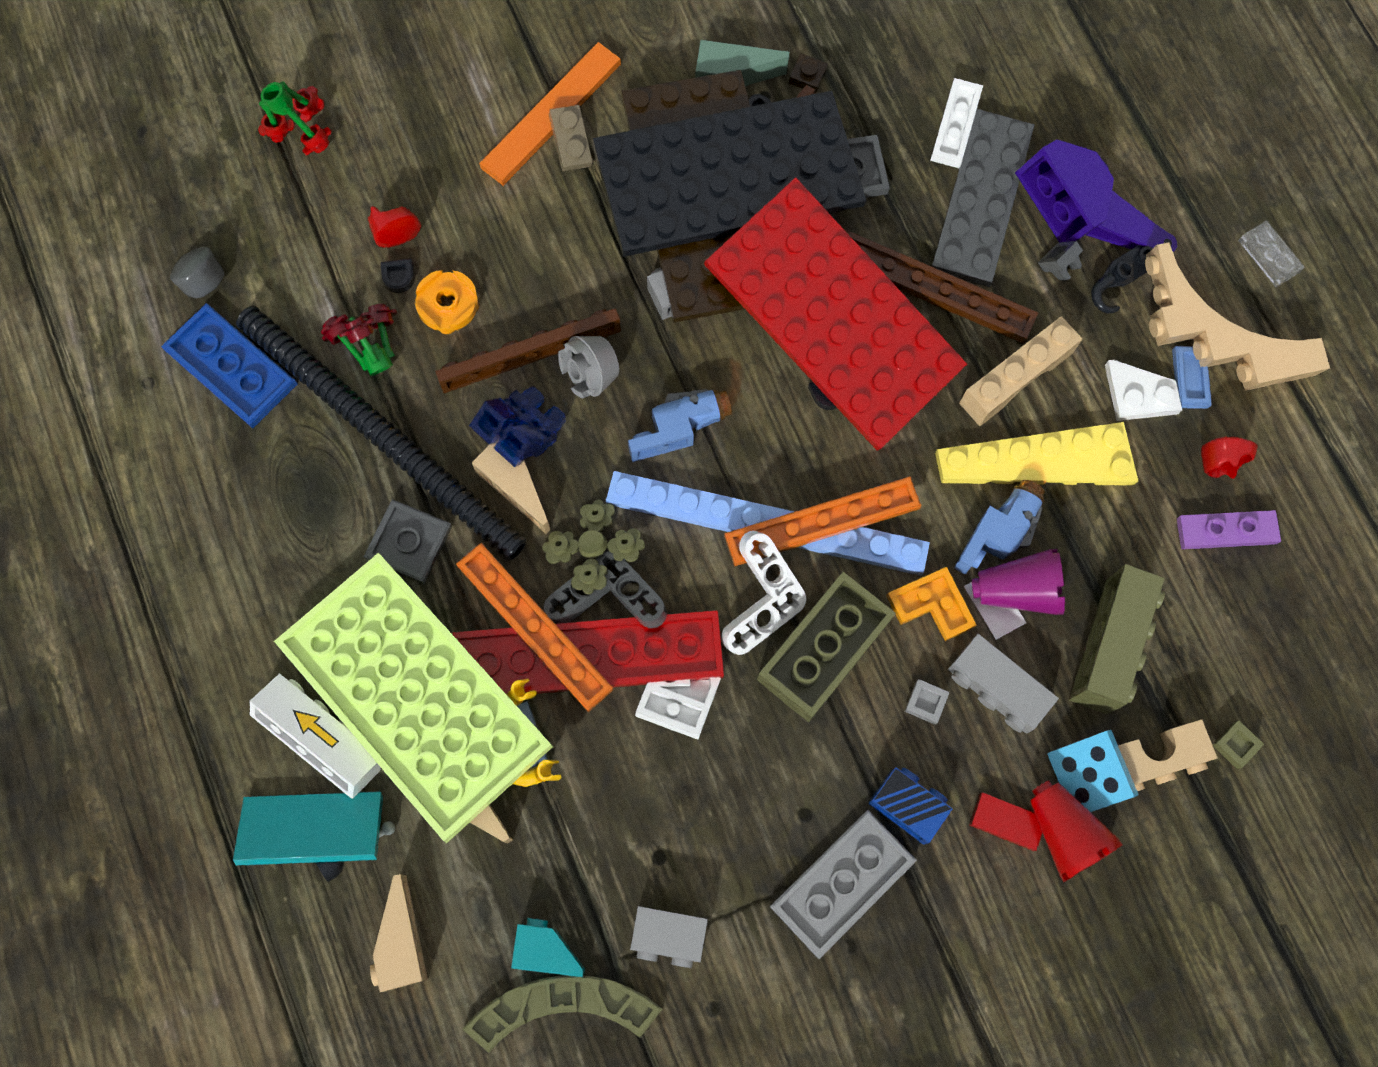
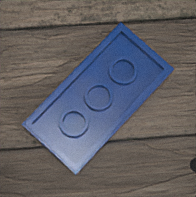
(229, 365)

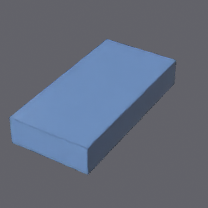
(1191, 379)

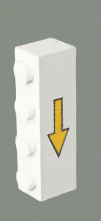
(314, 734)

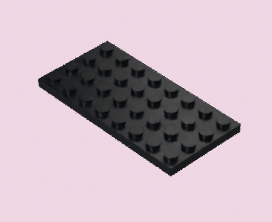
(722, 168)

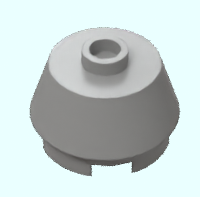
(589, 363)

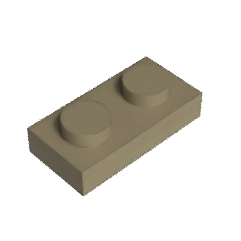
(570, 138)

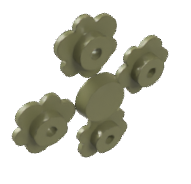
(592, 545)

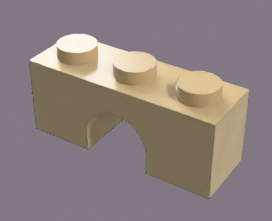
(1184, 748)

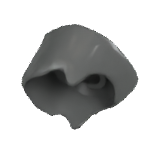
(197, 272)

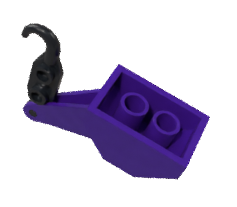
(1077, 200)

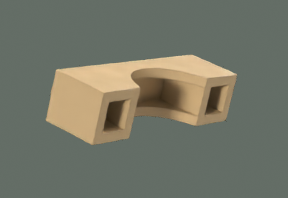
(1018, 370)

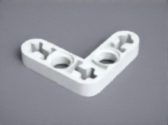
(776, 593)

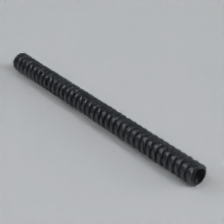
(380, 432)

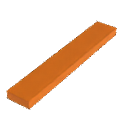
(536, 127)
(830, 518)
(535, 627)

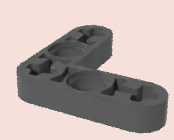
(632, 603)

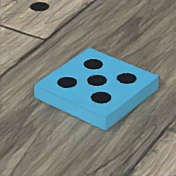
(1094, 771)

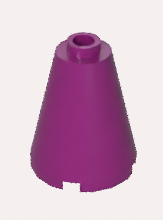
(1024, 584)

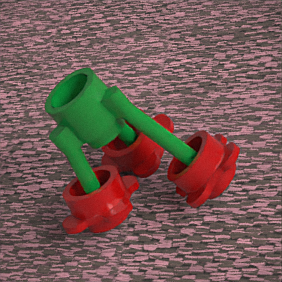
(278, 102)

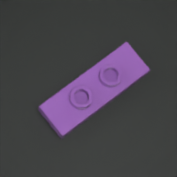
(1228, 529)

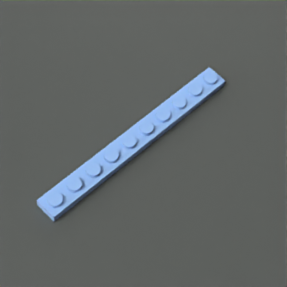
(731, 514)

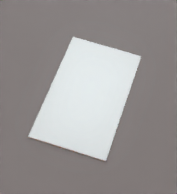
(998, 619)

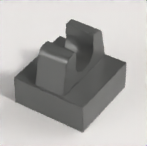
(1060, 257)

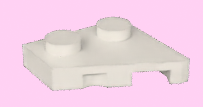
(1140, 392)
(678, 704)

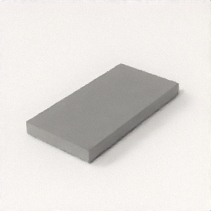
(843, 884)

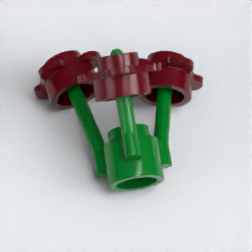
(375, 358)

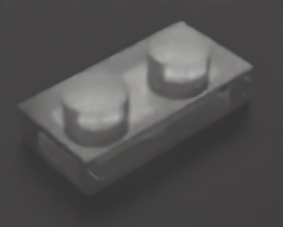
(1271, 253)

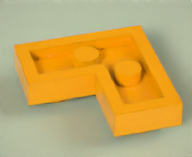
(936, 595)

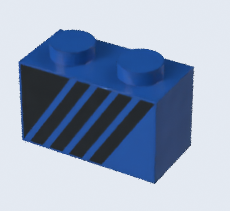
(911, 805)

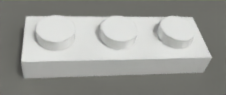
(956, 123)

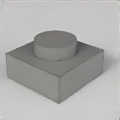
(926, 701)

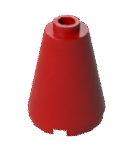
(1071, 830)

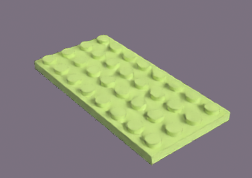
(413, 697)

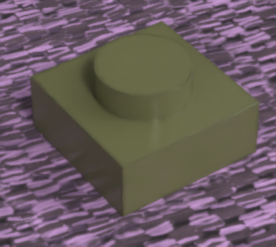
(1238, 744)

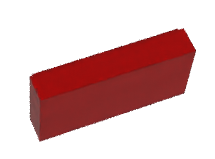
(1006, 821)

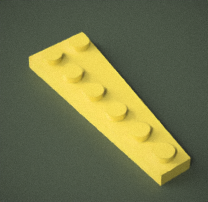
(1066, 457)

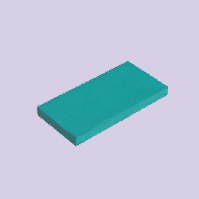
(308, 828)

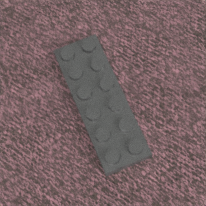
(983, 198)

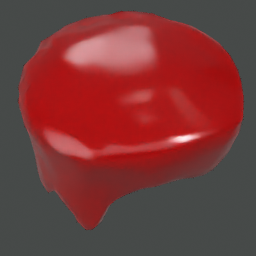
(393, 226)
(1227, 455)

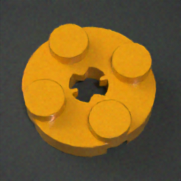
(446, 284)

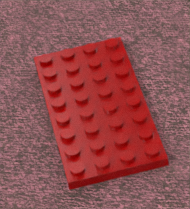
(835, 314)

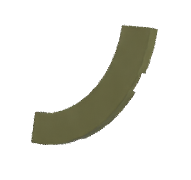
(561, 995)

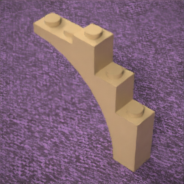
(1216, 340)

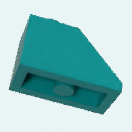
(544, 950)

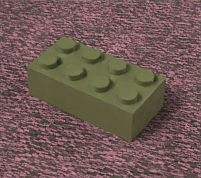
(1118, 640)
(825, 646)

